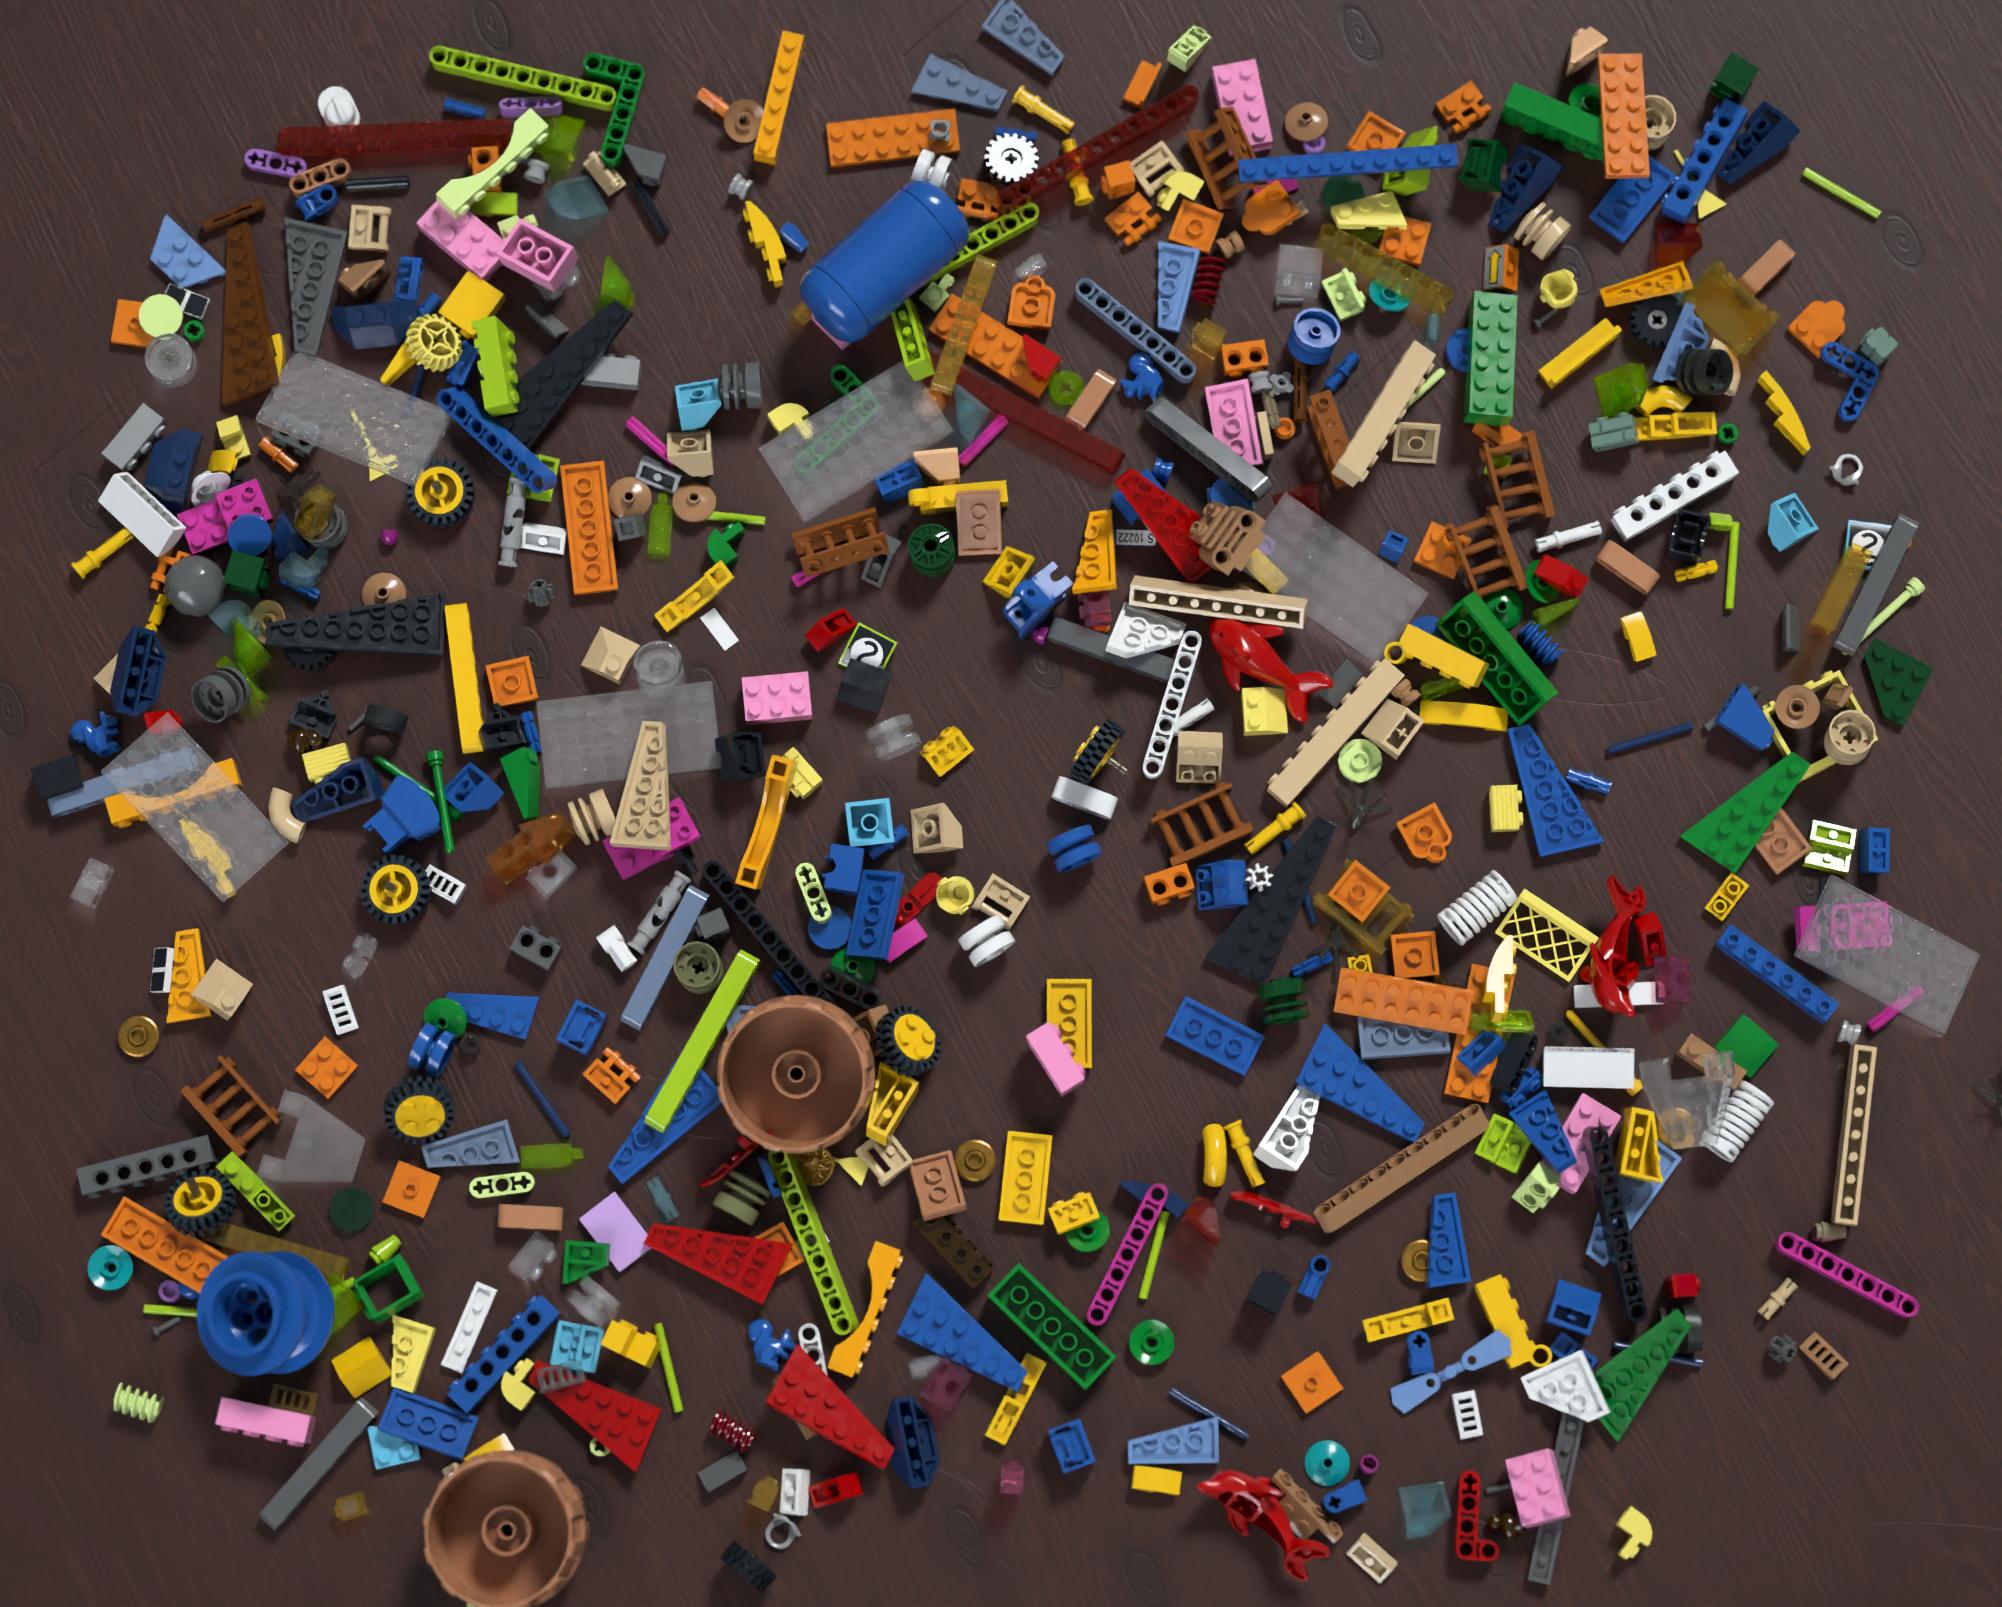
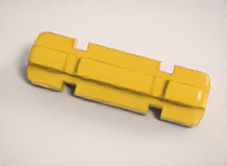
(1696, 570)
(157, 613)

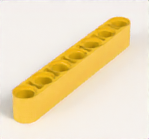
(464, 676)

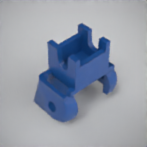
(1035, 600)
(404, 815)

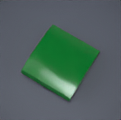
(1748, 1044)

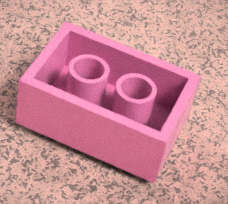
(537, 255)
(777, 698)
(1056, 1058)
(1537, 1488)

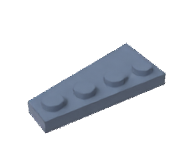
(1022, 35)
(952, 83)
(1392, 1039)
(476, 1147)

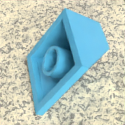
(697, 403)
(1789, 522)
(869, 822)

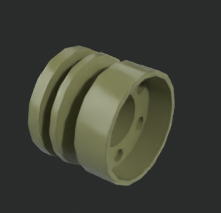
(693, 956)
(741, 1197)

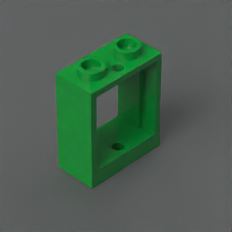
(378, 1273)

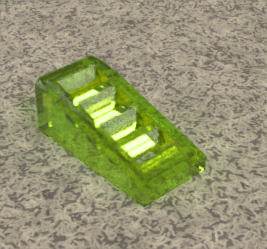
(1552, 612)

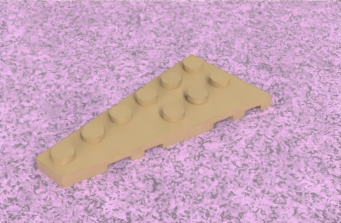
(644, 806)

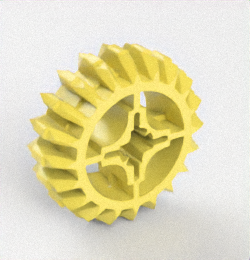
(422, 336)

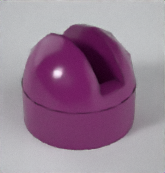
(389, 536)
(1040, 634)
(1371, 1461)

